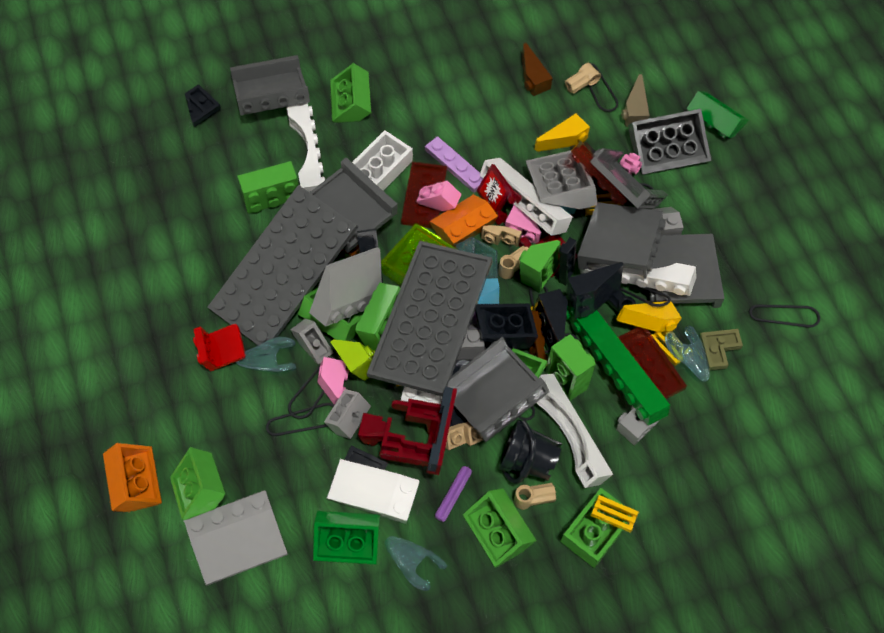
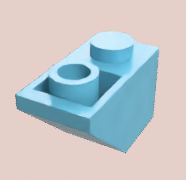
(490, 292)

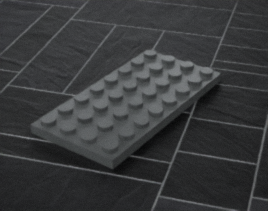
(282, 266)
(430, 318)

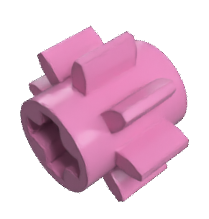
(631, 163)

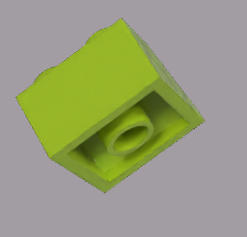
(355, 356)

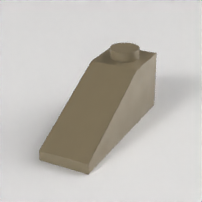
(636, 105)

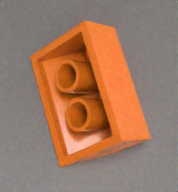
(464, 220)
(131, 477)

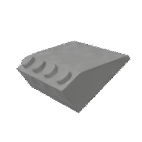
(562, 181)
(347, 287)
(235, 537)

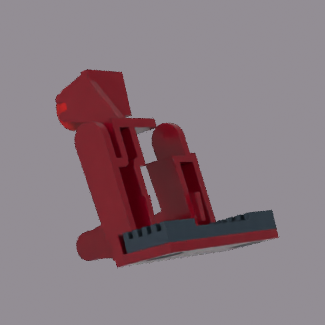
(396, 448)

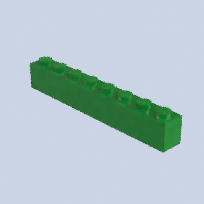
(621, 366)

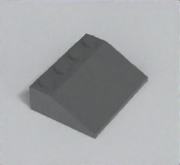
(670, 141)

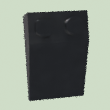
(593, 289)
(552, 311)
(508, 321)

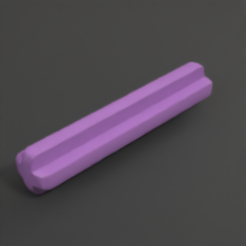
(453, 494)

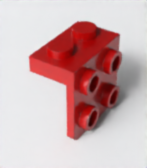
(219, 347)

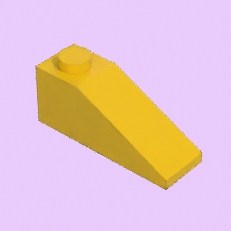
(564, 135)
(650, 317)

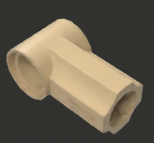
(585, 76)
(510, 261)
(536, 495)

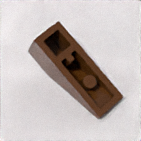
(535, 74)

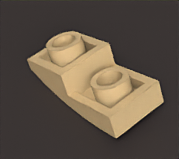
(494, 234)
(462, 434)

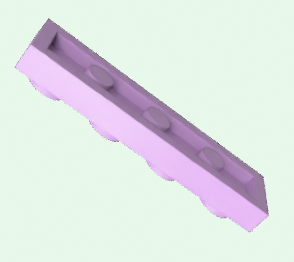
(455, 163)

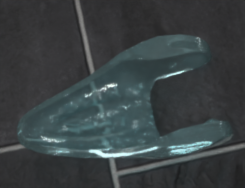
(691, 355)
(264, 356)
(408, 557)

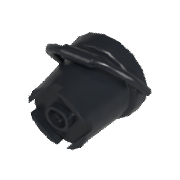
(528, 453)

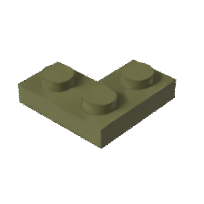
(716, 344)

